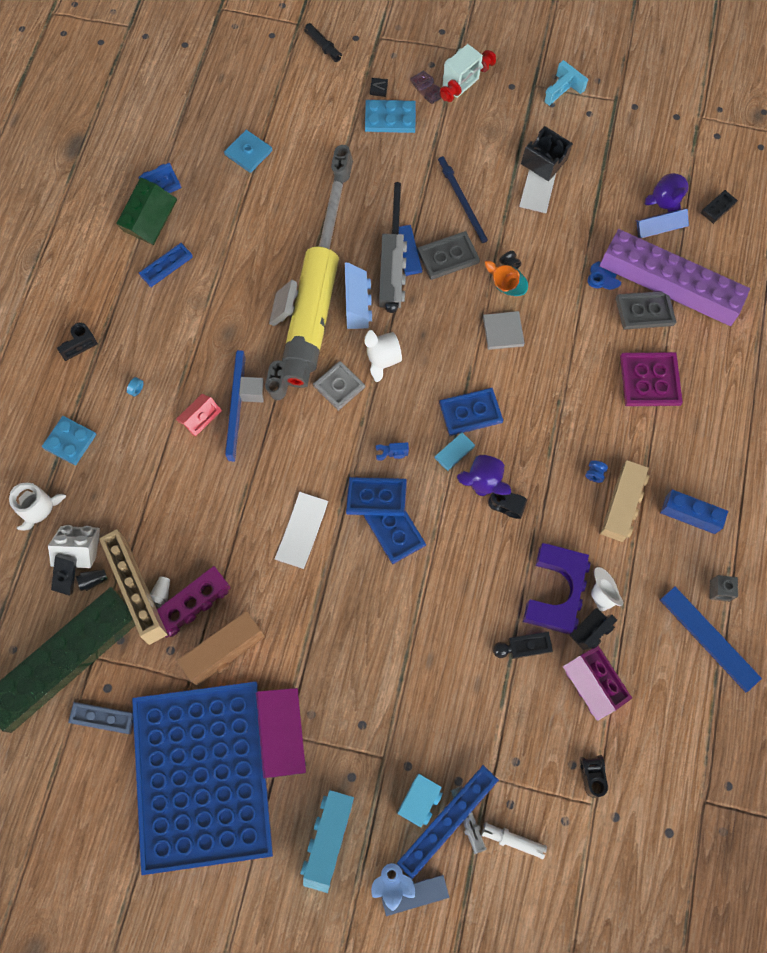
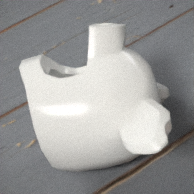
(382, 352)
(33, 505)

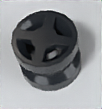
(510, 259)

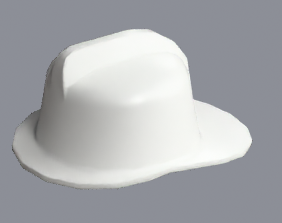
(605, 590)

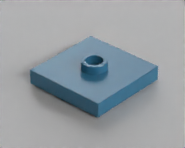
(248, 151)

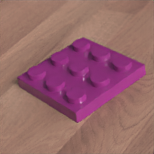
(651, 379)

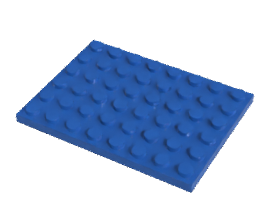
(200, 779)

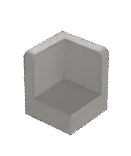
(251, 389)

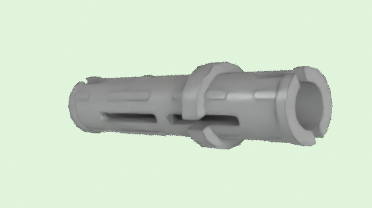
(477, 844)

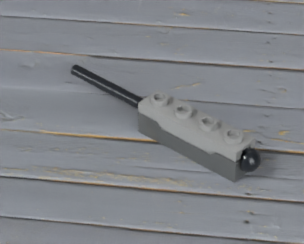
(392, 261)

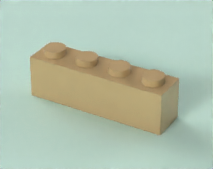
(624, 501)

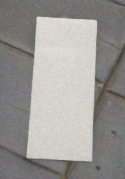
(536, 193)
(301, 530)

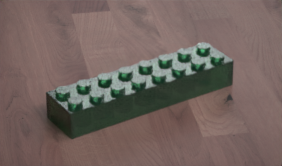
(62, 658)

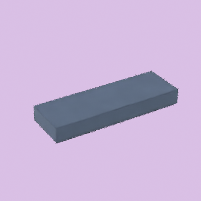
(101, 718)
(426, 892)

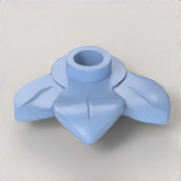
(392, 889)

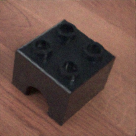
(546, 154)

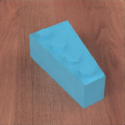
(328, 841)

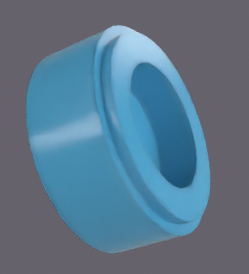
(135, 386)

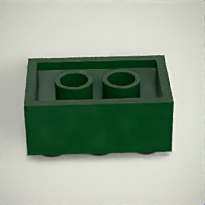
(146, 211)

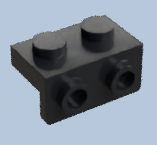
(592, 629)

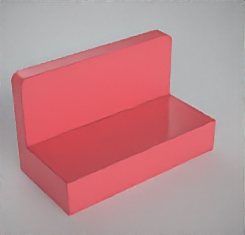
(199, 414)

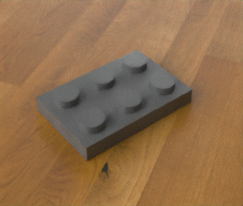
(448, 255)
(645, 310)

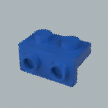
(163, 177)

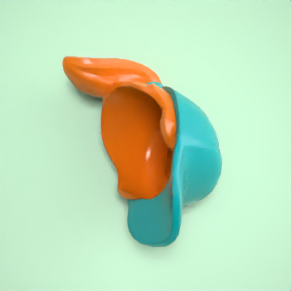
(508, 279)

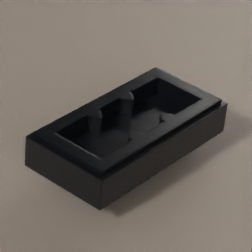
(719, 206)
(63, 574)

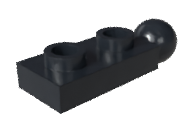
(524, 646)

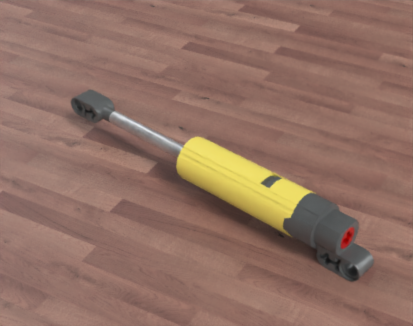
(313, 296)

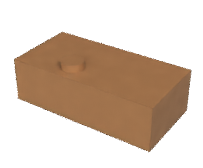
(221, 649)

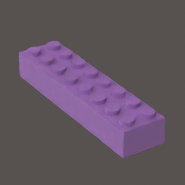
(676, 277)

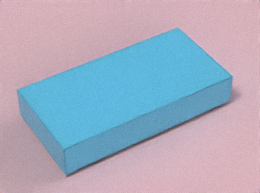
(455, 451)

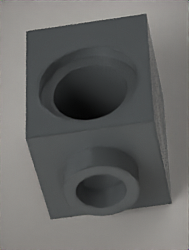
(723, 588)

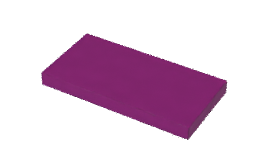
(280, 733)

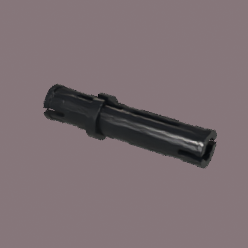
(327, 46)

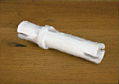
(505, 837)

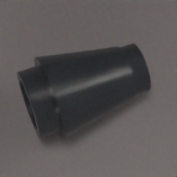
(90, 579)

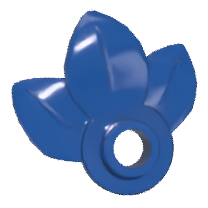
(603, 277)

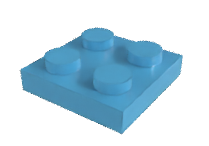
(69, 440)

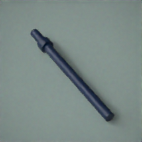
(449, 173)

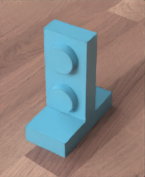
(568, 78)

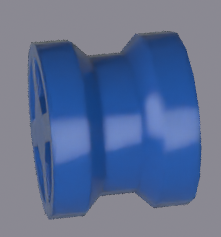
(596, 471)

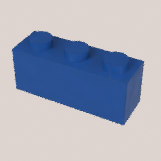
(694, 512)

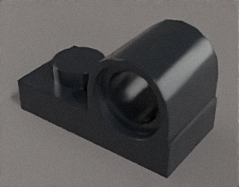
(79, 344)

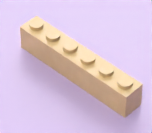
(133, 587)

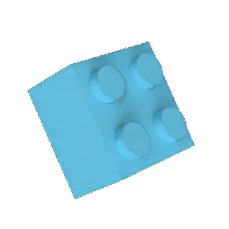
(419, 801)

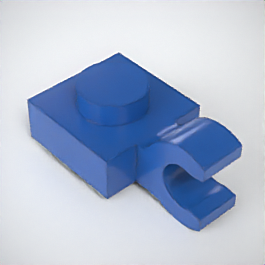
(395, 450)

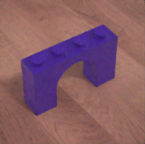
(573, 567)

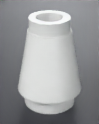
(160, 591)

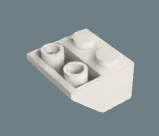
(75, 543)

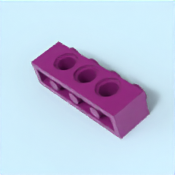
(178, 603)

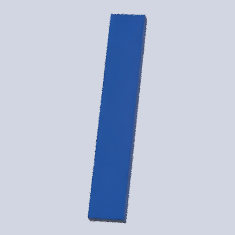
(235, 407)
(710, 639)
(447, 822)

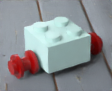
(464, 70)

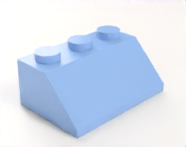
(357, 297)

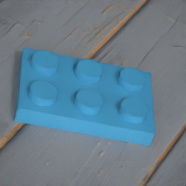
(390, 116)

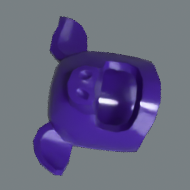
(669, 192)
(485, 476)

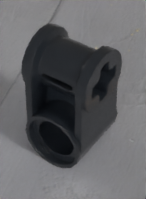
(511, 505)
(594, 774)

